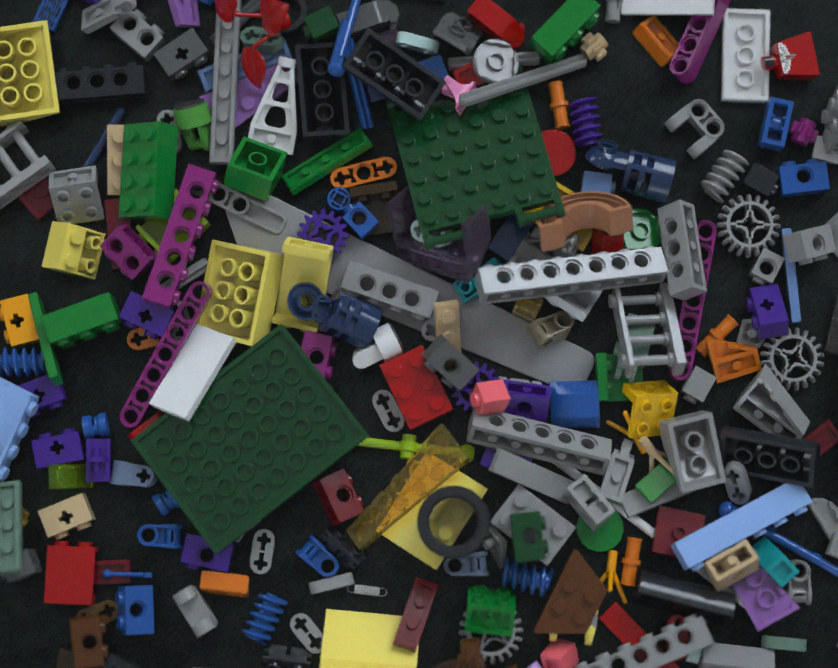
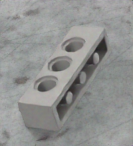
(681, 250)
(352, 285)

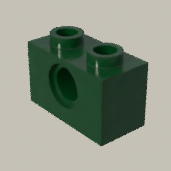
(320, 26)
(519, 524)

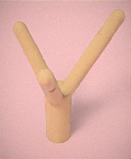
(654, 453)

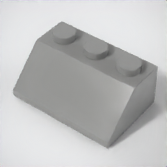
(736, 656)

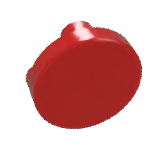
(560, 151)

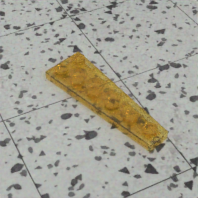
(423, 474)

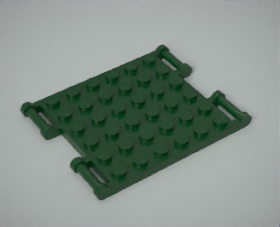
(473, 160)

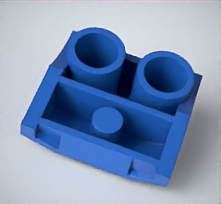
(575, 404)

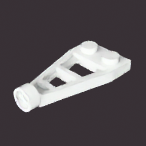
(284, 137)

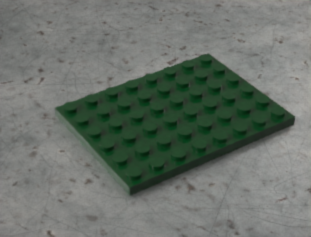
(252, 439)

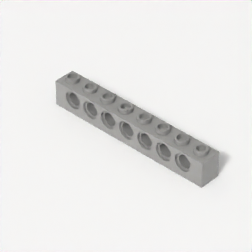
(607, 277)

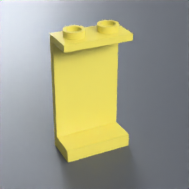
(302, 263)

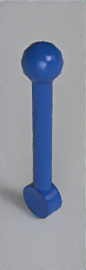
(107, 574)

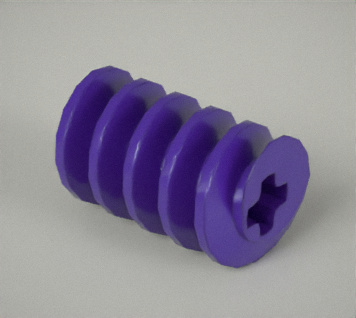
(584, 122)

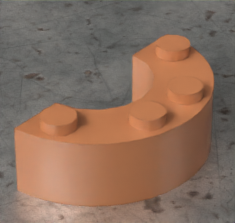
(585, 211)

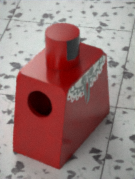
(793, 59)

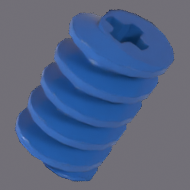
(22, 363)
(526, 577)
(264, 617)

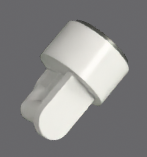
(383, 346)

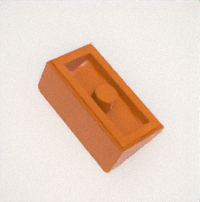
(656, 40)
(224, 584)

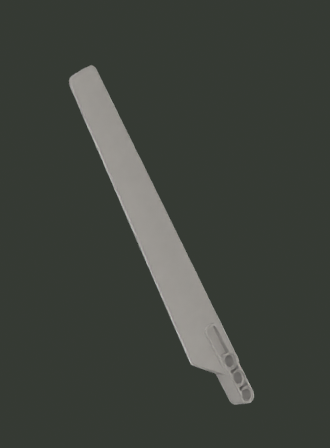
(483, 327)

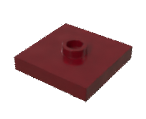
(673, 526)

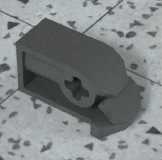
(373, 15)

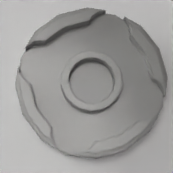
(495, 61)

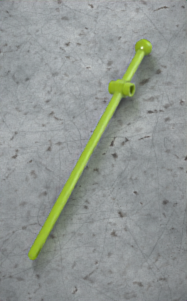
(407, 446)

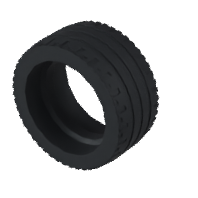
(474, 501)

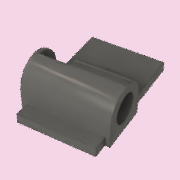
(458, 33)

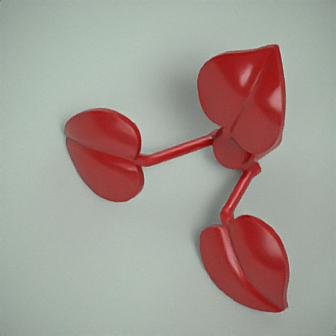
(274, 20)

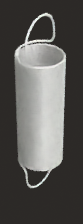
(367, 590)

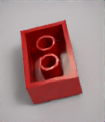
(415, 388)

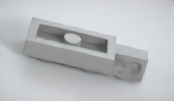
(104, 13)
(618, 473)

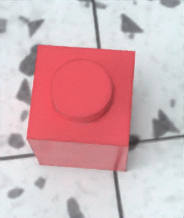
(490, 397)

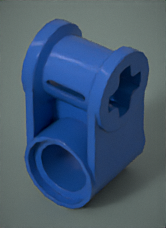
(163, 535)
(317, 556)

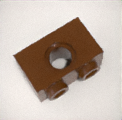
(80, 628)

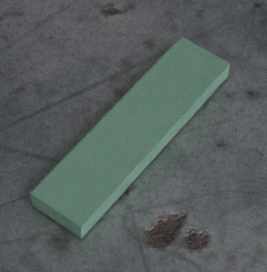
(10, 527)

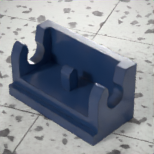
(509, 238)

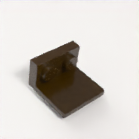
(375, 199)

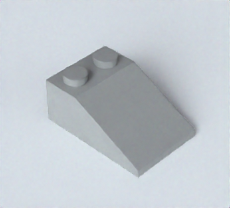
(693, 450)

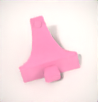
(454, 89)

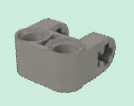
(700, 125)
(195, 610)

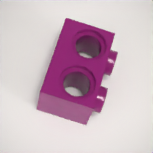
(132, 247)

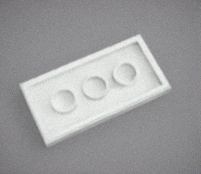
(668, 7)
(743, 44)
(192, 372)

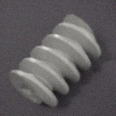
(723, 174)

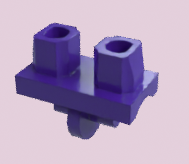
(98, 460)

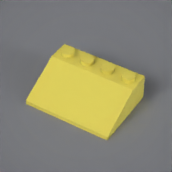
(26, 73)
(244, 291)
(445, 522)
(363, 641)

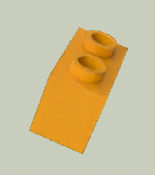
(9, 311)

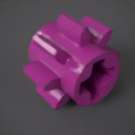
(803, 131)

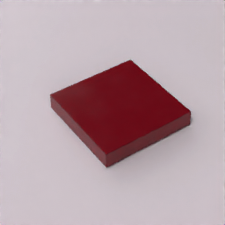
(38, 199)

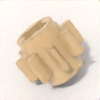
(594, 46)

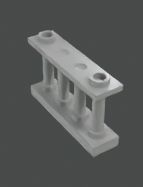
(25, 179)
(667, 318)

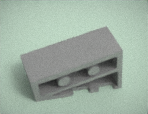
(771, 406)

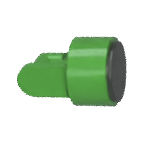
(192, 115)

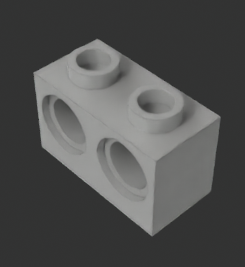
(134, 37)
(589, 502)

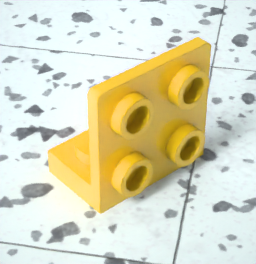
(651, 403)

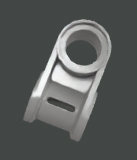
(800, 585)

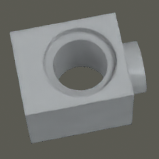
(770, 258)
(697, 385)

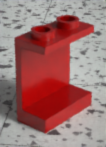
(70, 573)

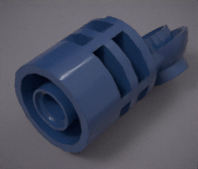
(635, 167)
(338, 315)

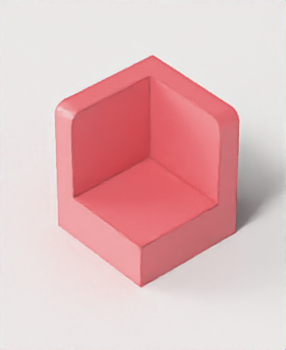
(560, 654)

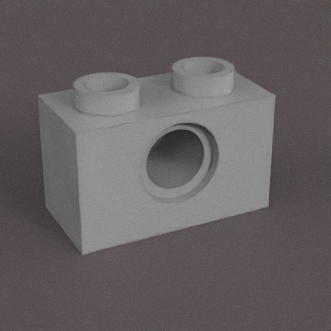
(809, 244)

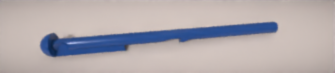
(337, 58)
(727, 507)

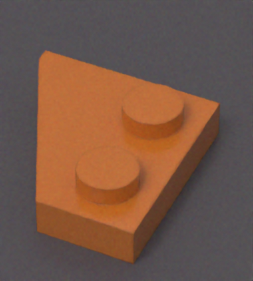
(732, 359)

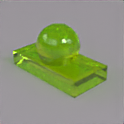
(68, 476)

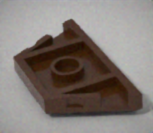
(572, 599)

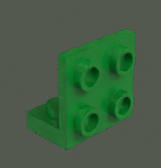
(609, 387)
(490, 610)

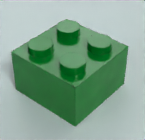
(255, 168)

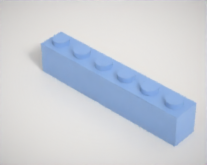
(740, 524)

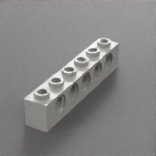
(540, 441)
(700, 638)

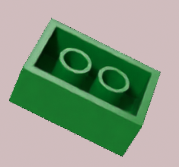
(564, 29)
(82, 320)

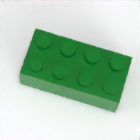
(148, 171)

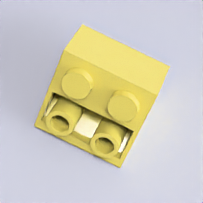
(73, 250)

